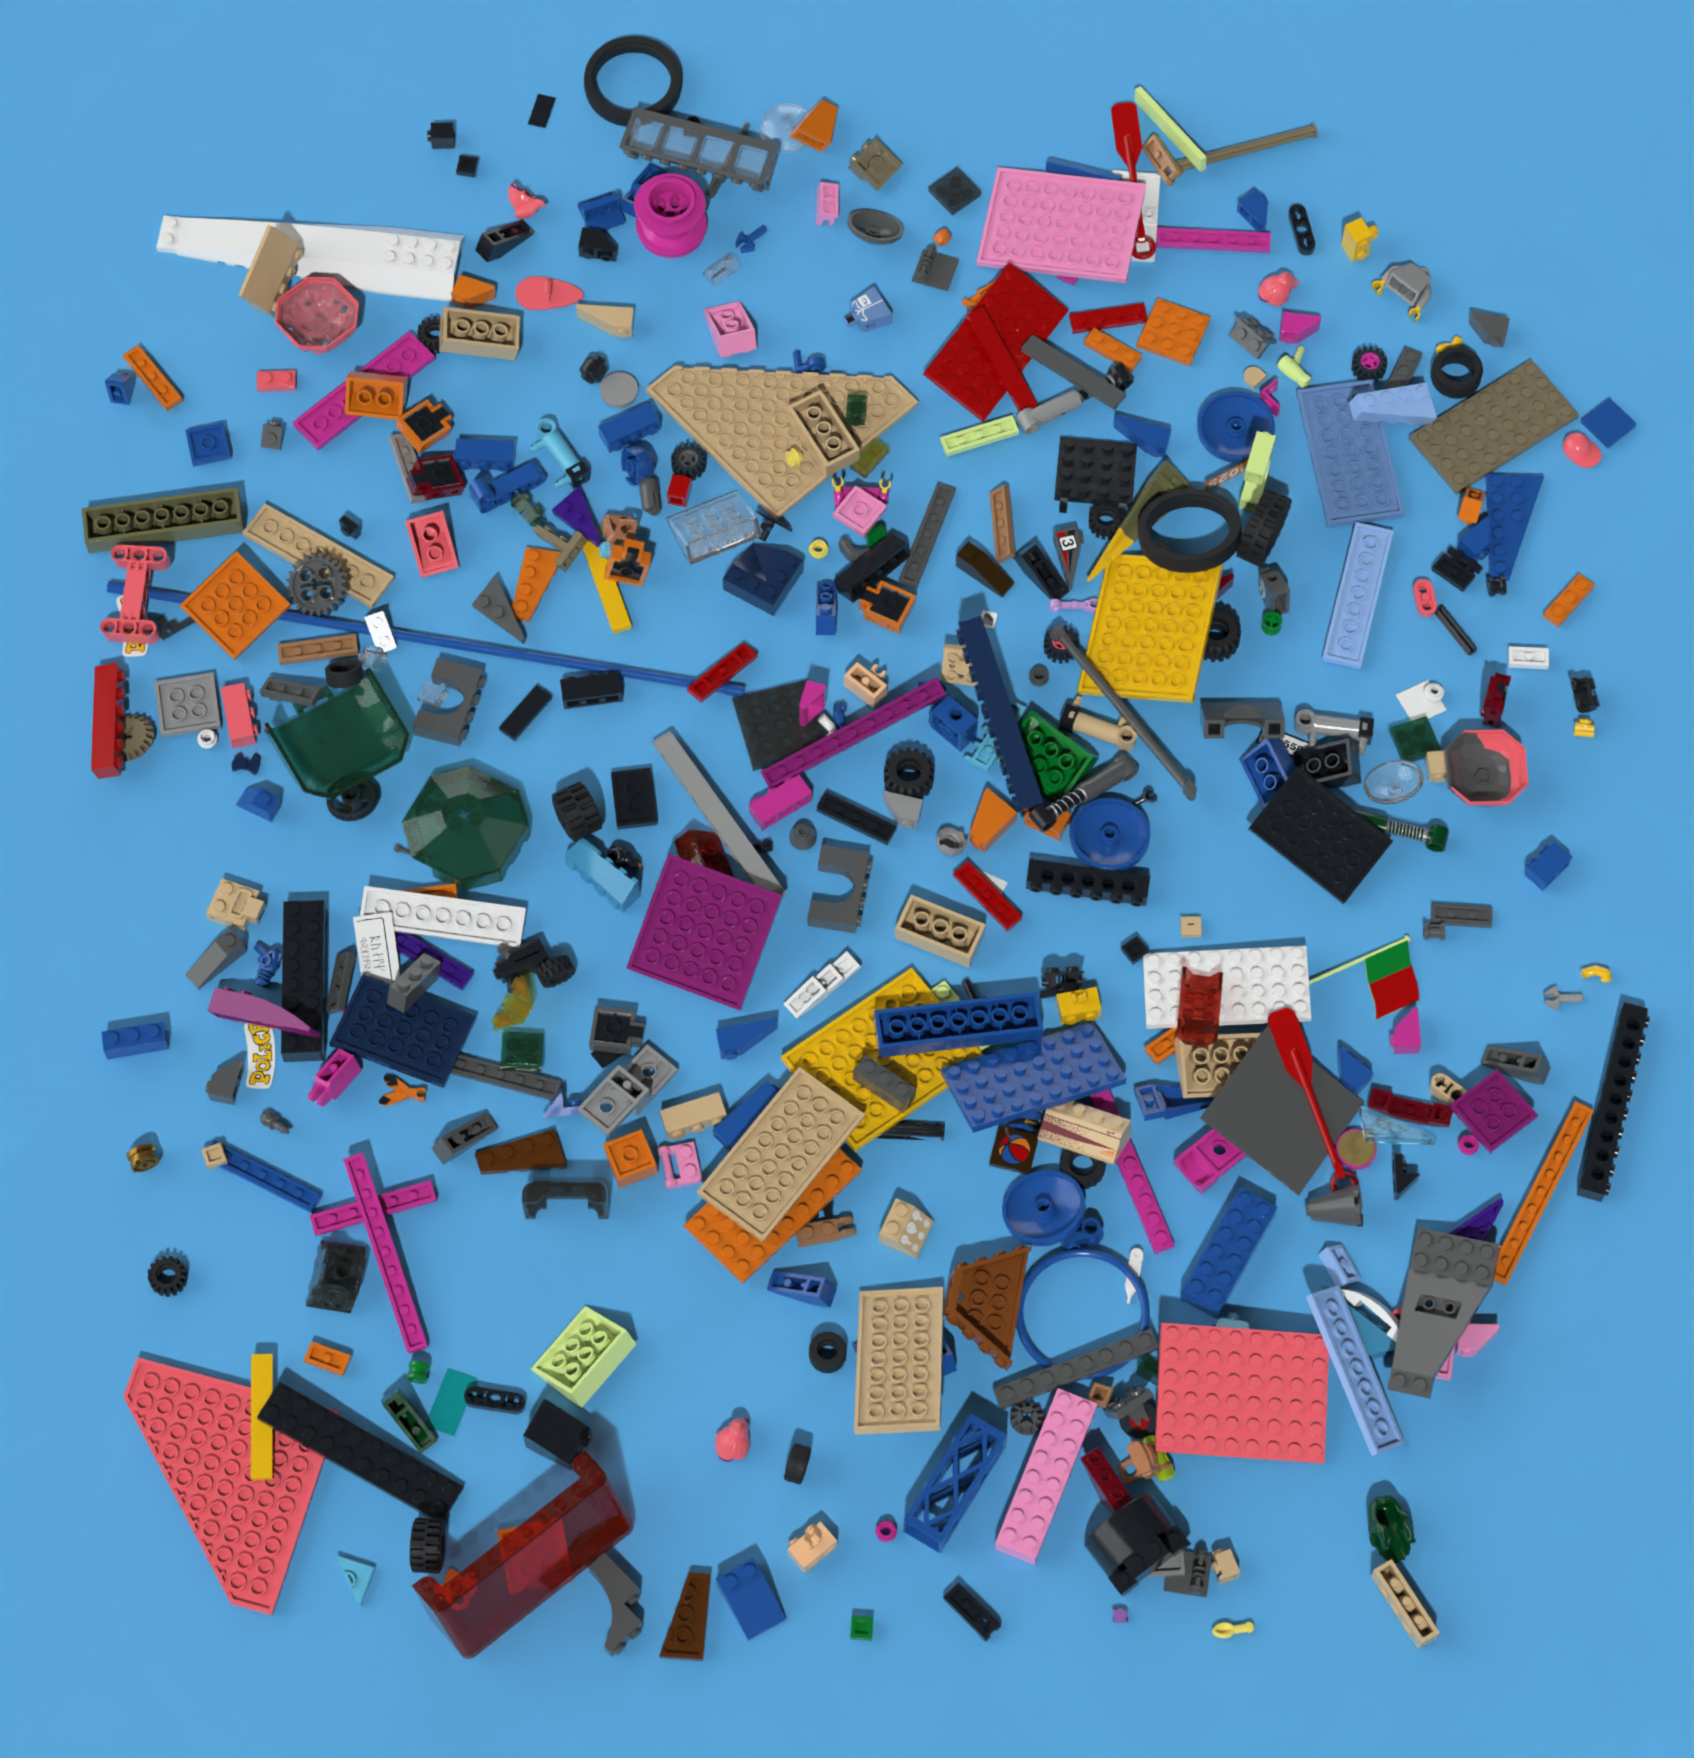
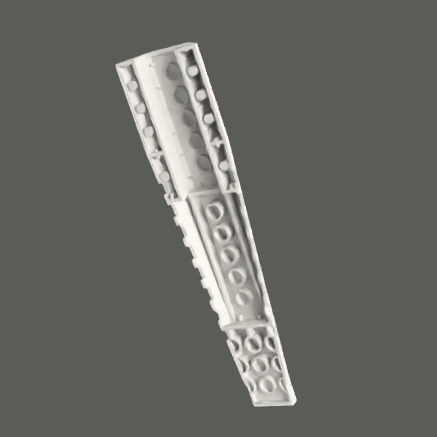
(356, 256)

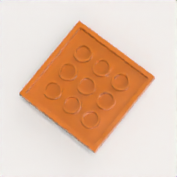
(235, 605)

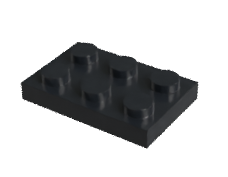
(633, 798)

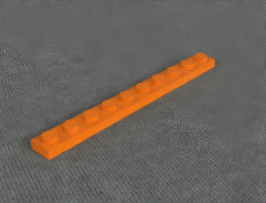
(1541, 1191)

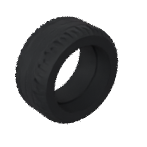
(1460, 356)

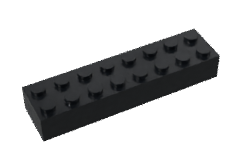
(304, 977)

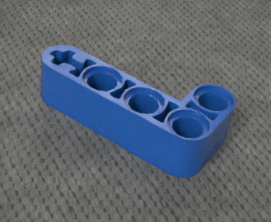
(503, 489)

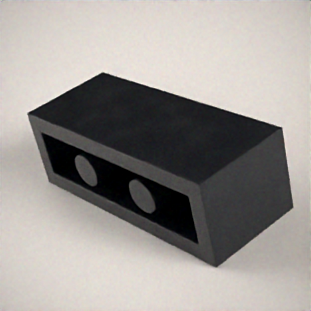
(591, 690)

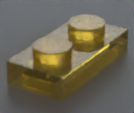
(870, 458)

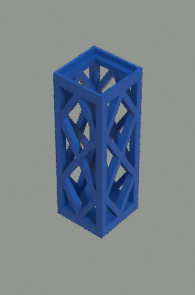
(987, 1436)

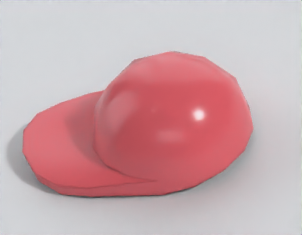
(1581, 450)

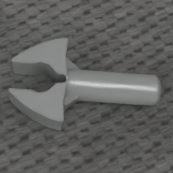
(1559, 998)

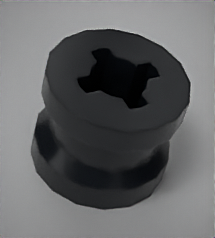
(1496, 586)

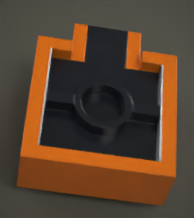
(424, 425)
(628, 563)
(887, 606)

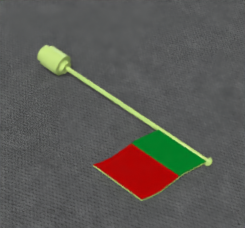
(1388, 977)

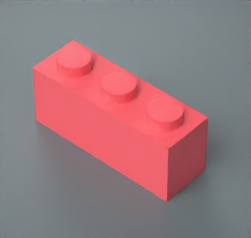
(239, 715)

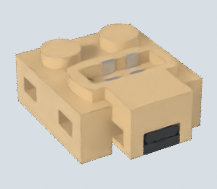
(235, 906)

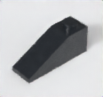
(501, 240)
(1040, 572)

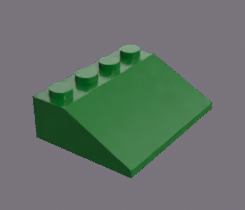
(1054, 756)

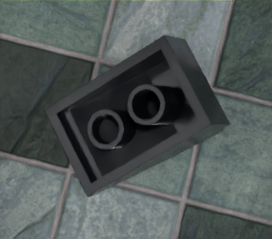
(1331, 763)

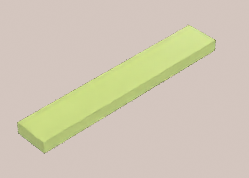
(1170, 129)

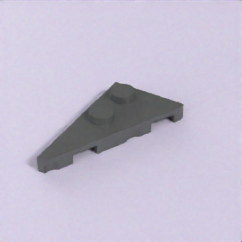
(495, 606)

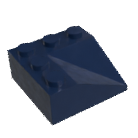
(763, 577)

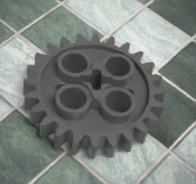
(316, 567)

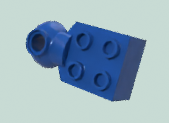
(952, 720)

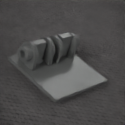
(935, 269)
(1196, 1575)

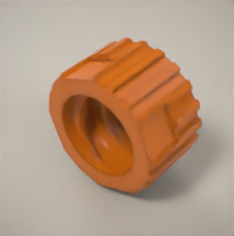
(942, 237)

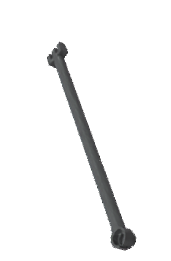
(1059, 634)

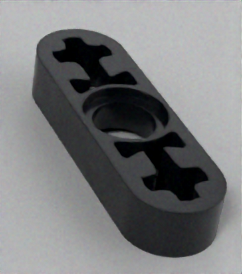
(1303, 222)
(511, 1396)

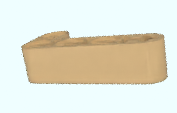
(1446, 1083)

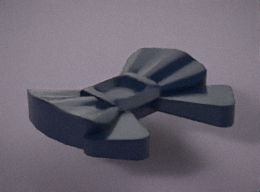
(251, 766)

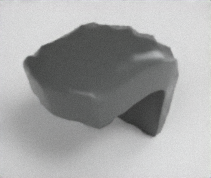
(851, 553)

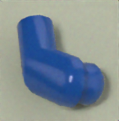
(839, 719)

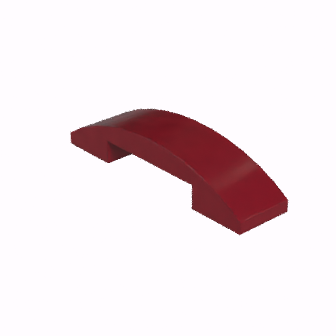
(1409, 1110)

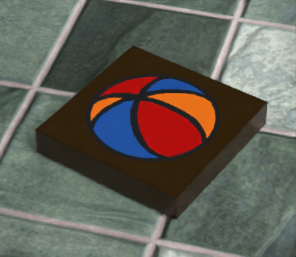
(1014, 1150)

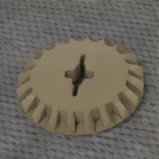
(141, 740)

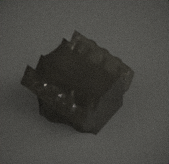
(336, 1276)

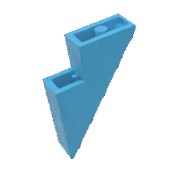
(1373, 1335)

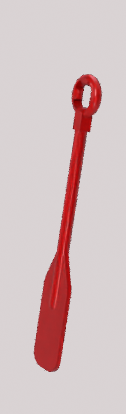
(1129, 147)
(1299, 1065)

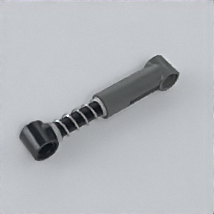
(1120, 770)

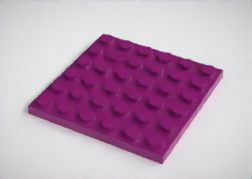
(704, 932)

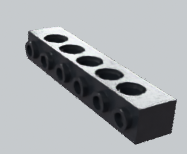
(1096, 876)

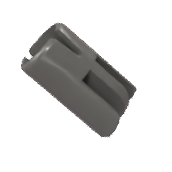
(650, 496)

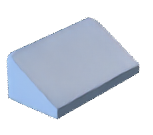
(1339, 1265)

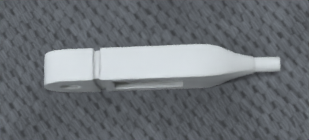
(1134, 1264)

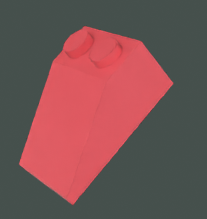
(432, 544)

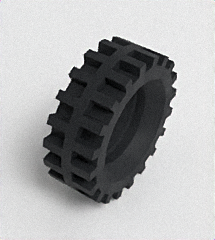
(1263, 527)

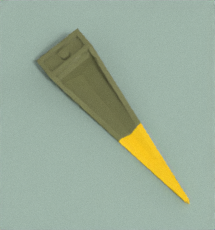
(1163, 481)

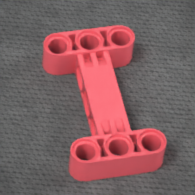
(135, 594)

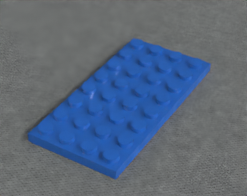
(1033, 1076)

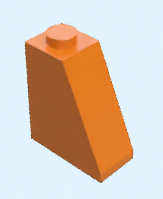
(817, 126)
(991, 821)

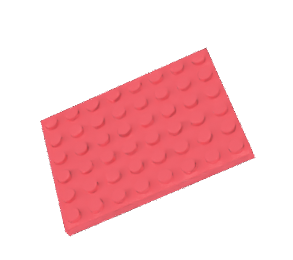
(1241, 1393)

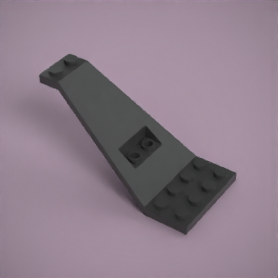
(1447, 1272)

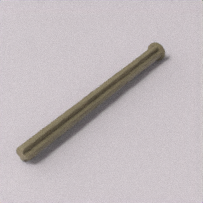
(1254, 146)

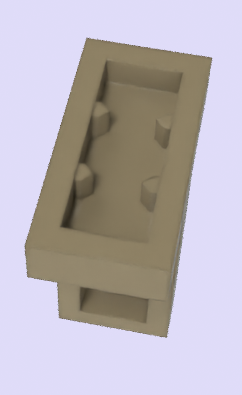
(569, 549)

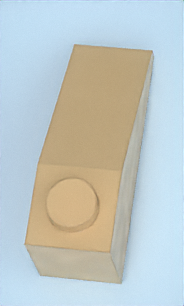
(611, 319)

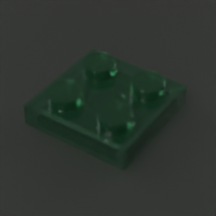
(1414, 739)
(522, 1051)

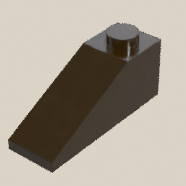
(983, 569)

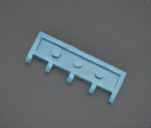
(985, 754)

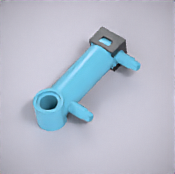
(575, 470)

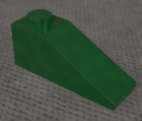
(408, 1419)

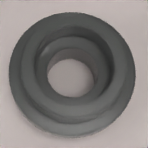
(1039, 671)

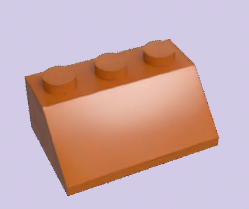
(375, 395)

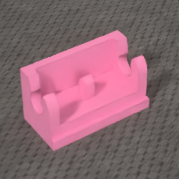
(827, 203)

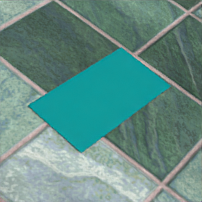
(450, 1402)

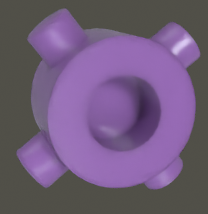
(1120, 1615)

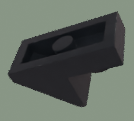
(1401, 1180)

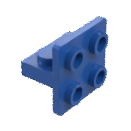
(602, 212)

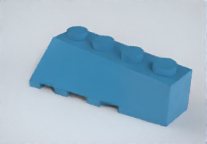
(603, 875)

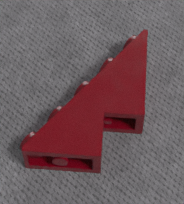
(1105, 1481)

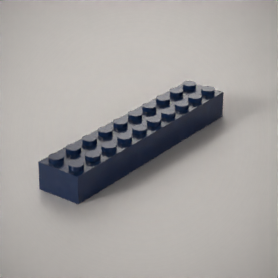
(998, 711)

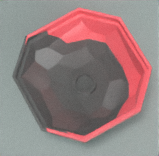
(1486, 768)

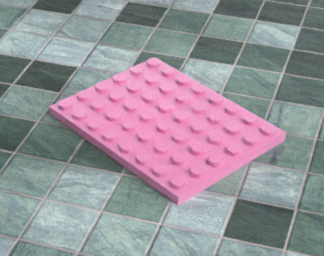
(1061, 224)

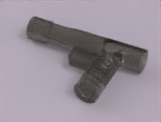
(173, 626)

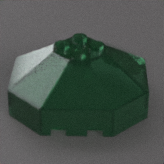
(469, 849)

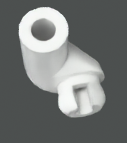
(827, 724)

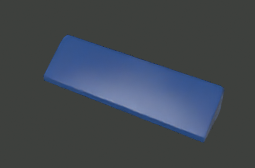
(1064, 167)

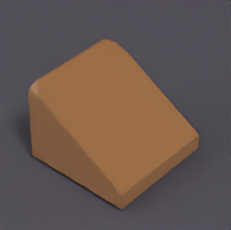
(1100, 1394)

